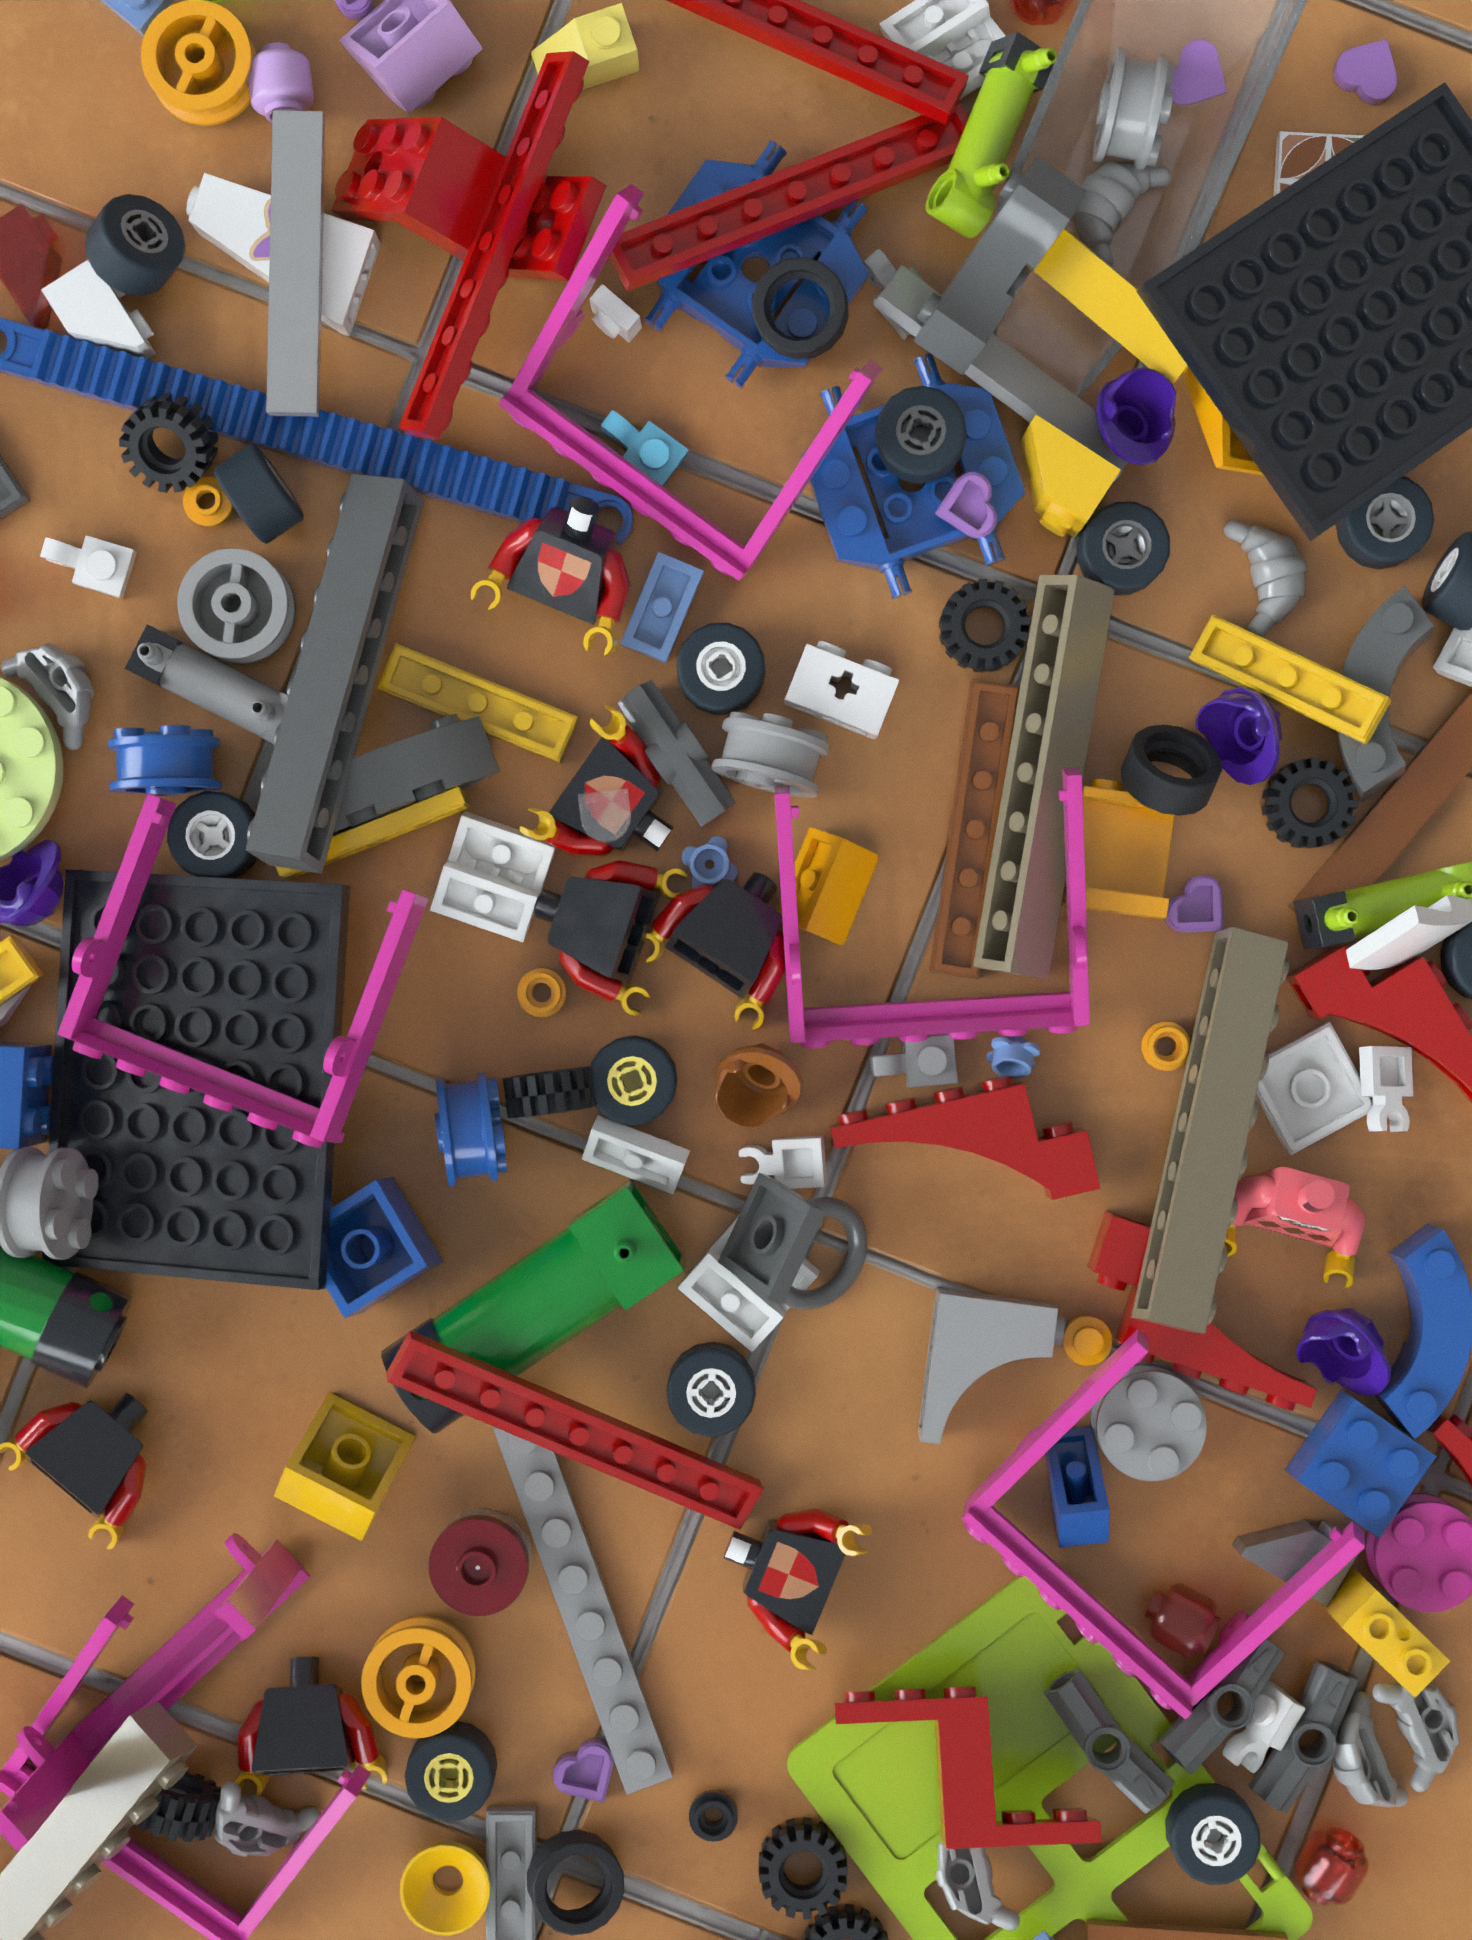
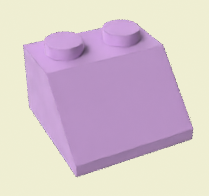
(412, 48)

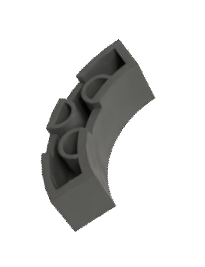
(1010, 247)
(1375, 661)
(416, 770)

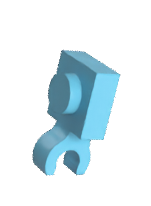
(648, 450)

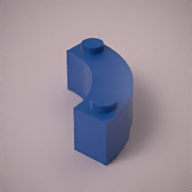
(1438, 1335)

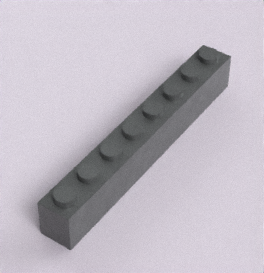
(335, 674)

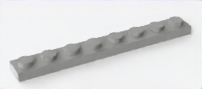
(587, 1612)

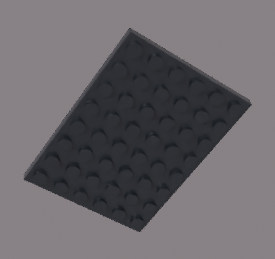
(1340, 314)
(242, 983)

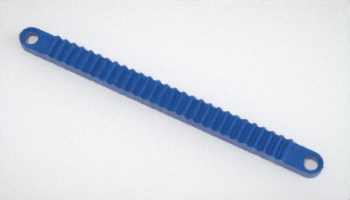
(322, 440)

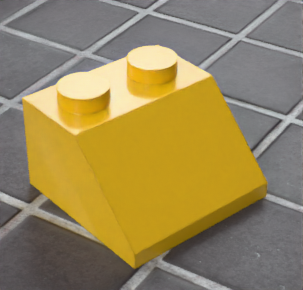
(1063, 477)
(344, 1466)

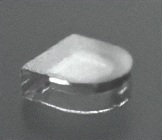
(605, 814)

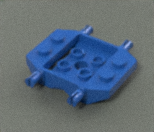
(724, 295)
(907, 515)

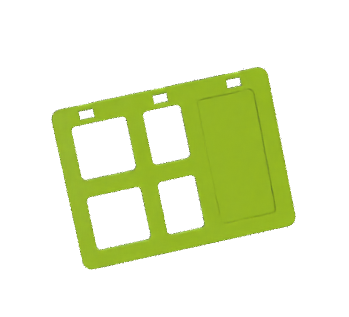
(882, 1788)

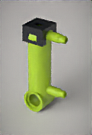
(1012, 73)
(1364, 909)

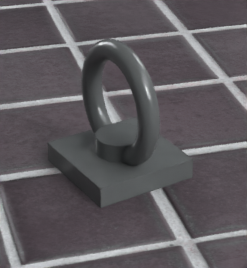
(775, 1237)

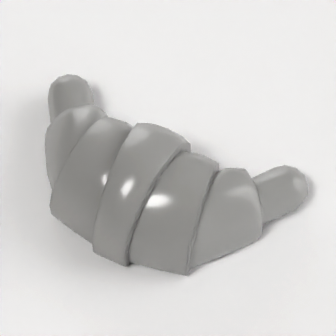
(1110, 199)
(1274, 570)
(60, 683)
(1427, 1724)
(1360, 1759)
(255, 1825)
(968, 1886)

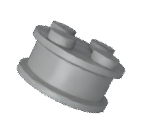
(1133, 108)
(236, 606)
(771, 754)
(46, 1202)
(1150, 1424)

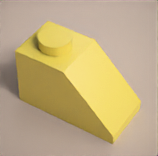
(601, 39)

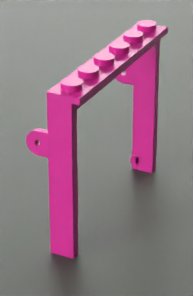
(618, 473)
(956, 1017)
(344, 1059)
(1094, 1621)
(161, 1679)
(145, 1867)

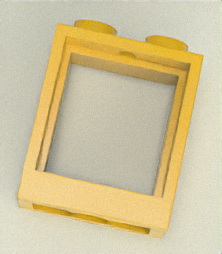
(1385, 1633)

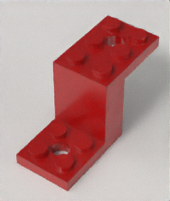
(438, 187)
(967, 1771)

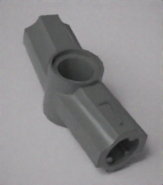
(676, 752)
(1195, 1738)
(1126, 1763)
(1289, 1770)

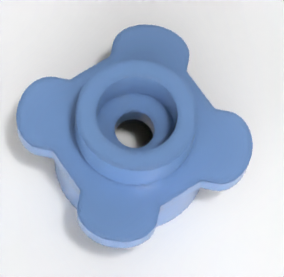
(714, 851)
(1012, 1056)

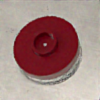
(480, 1561)

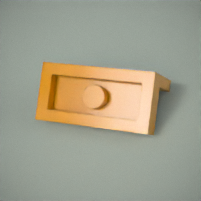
(830, 884)

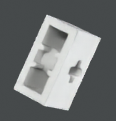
(858, 712)

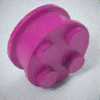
(1424, 1554)

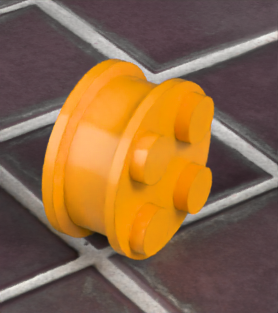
(198, 62)
(418, 1677)

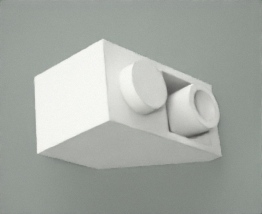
(97, 313)

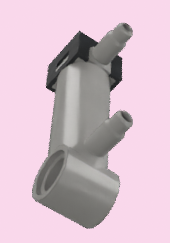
(208, 683)

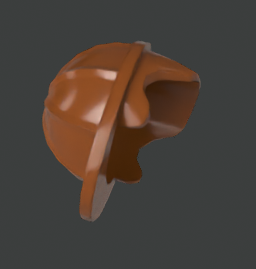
(756, 1085)

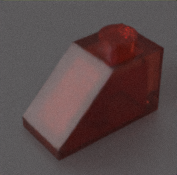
(29, 262)

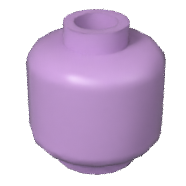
(280, 80)

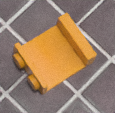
(1124, 852)

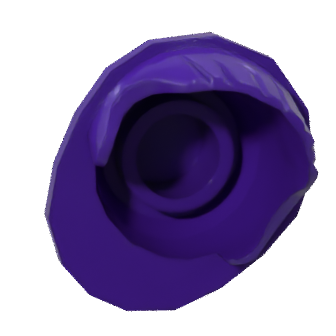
(1137, 415)
(1244, 733)
(31, 885)
(1346, 1350)

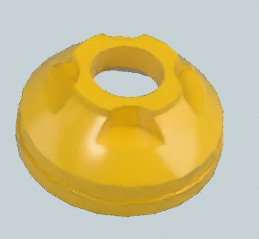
(441, 1910)

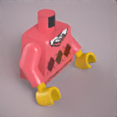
(1304, 1209)

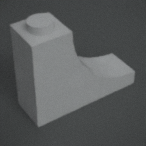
(974, 1336)

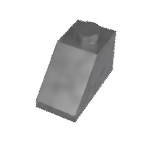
(1288, 1549)

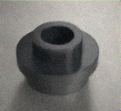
(713, 1830)

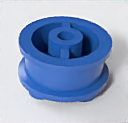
(165, 761)
(470, 1128)

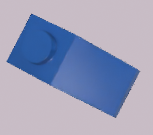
(1077, 1489)

